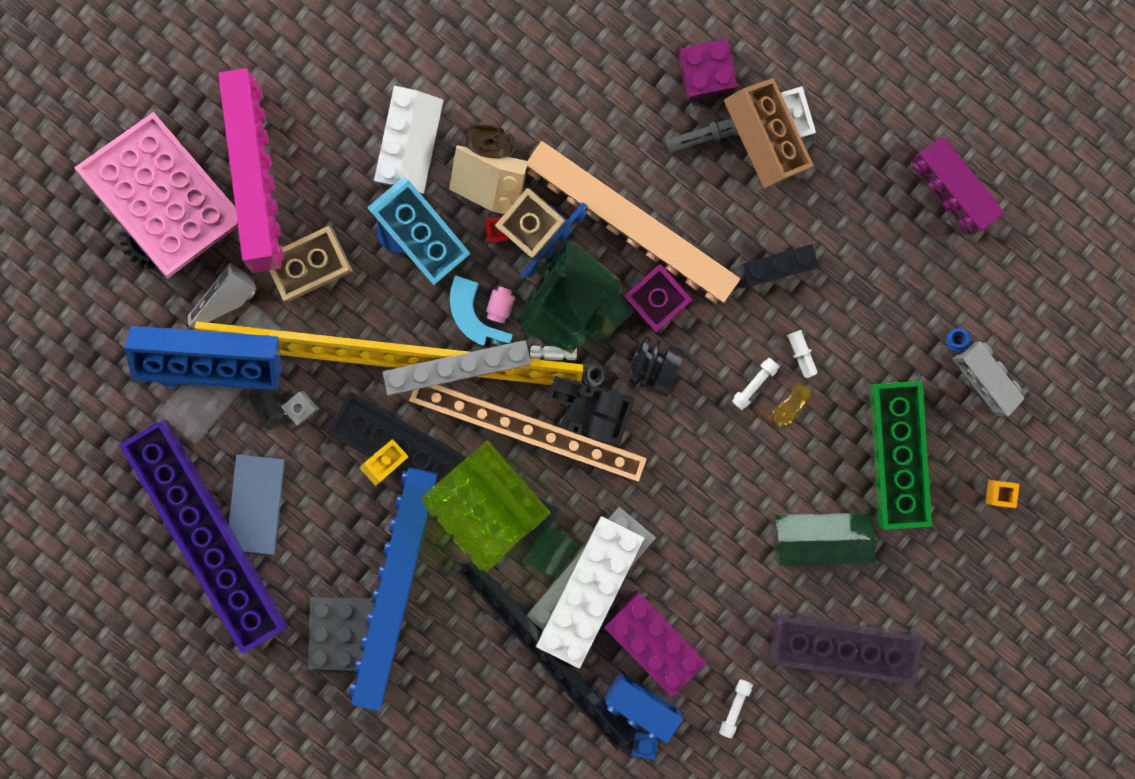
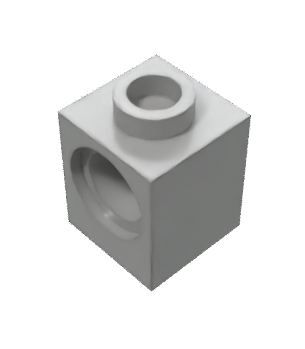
(300, 408)

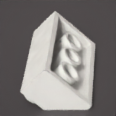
(408, 138)

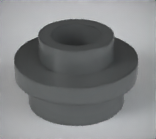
(599, 374)

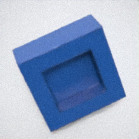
(643, 745)

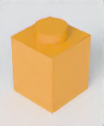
(1002, 493)

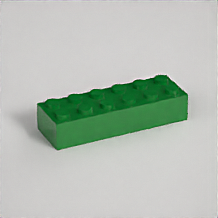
(900, 455)

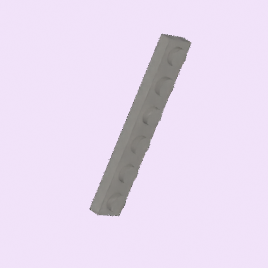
(456, 368)

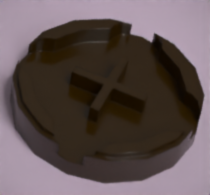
(489, 141)

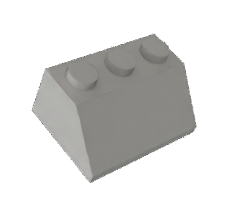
(989, 378)

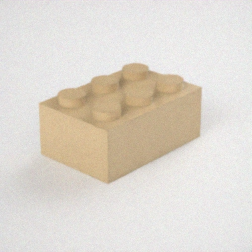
(310, 264)

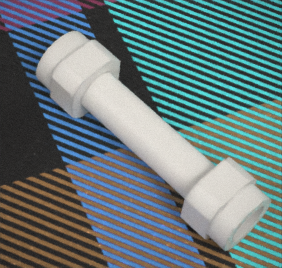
(768, 367)
(728, 727)

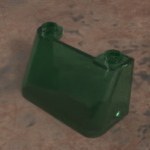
(568, 297)

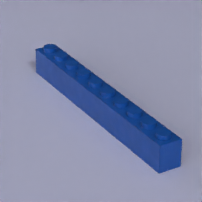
(393, 591)

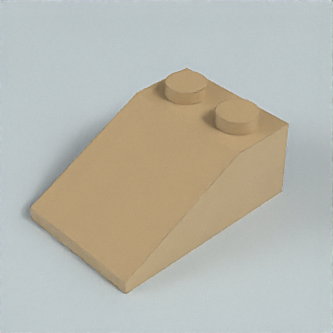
(487, 181)

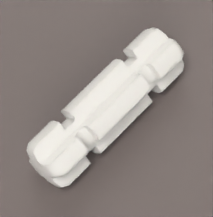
(551, 353)

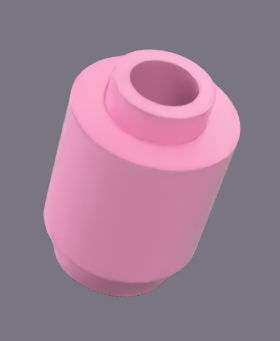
(500, 304)

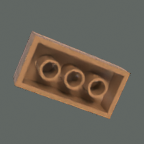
(768, 132)

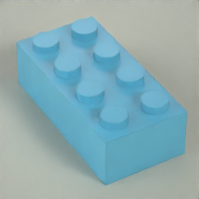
(418, 230)

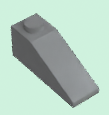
(224, 295)

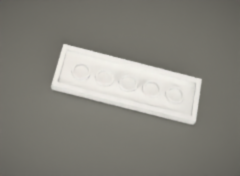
(590, 592)

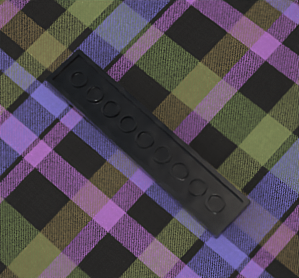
(371, 428)

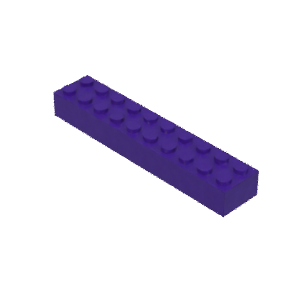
(203, 535)

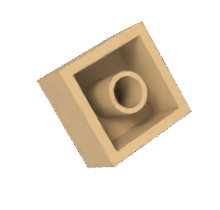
(530, 223)

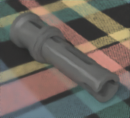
(674, 144)

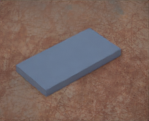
(256, 502)

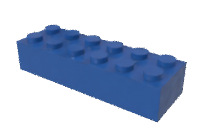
(203, 358)

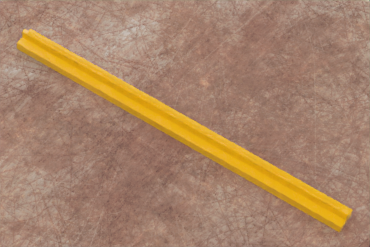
(391, 354)

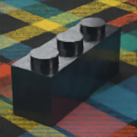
(779, 266)

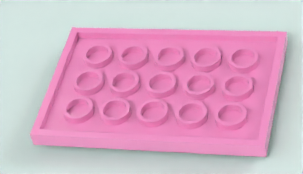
(159, 194)

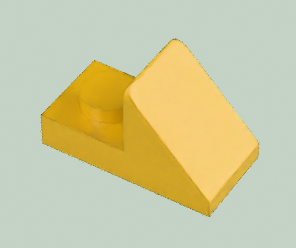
(384, 462)

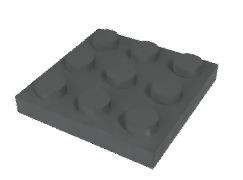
(337, 631)

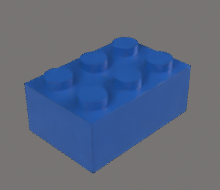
(643, 708)

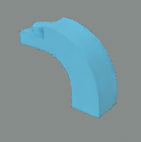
(462, 309)

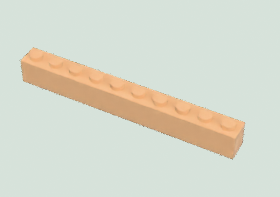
(631, 222)
(530, 430)

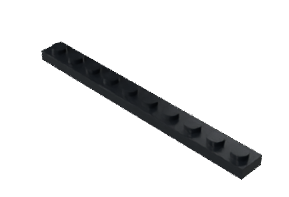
(558, 669)

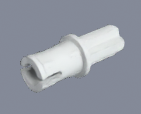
(802, 354)

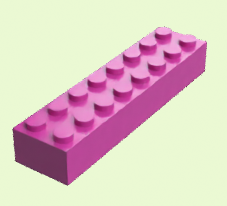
(250, 170)

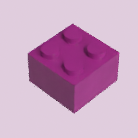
(707, 69)
(657, 298)

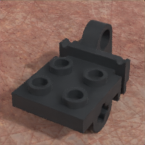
(592, 410)

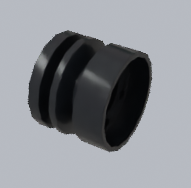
(656, 366)

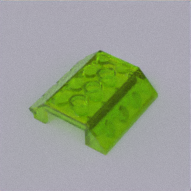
(485, 506)

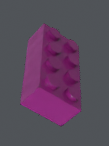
(956, 186)
(654, 644)

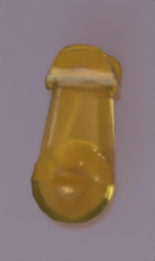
(789, 407)

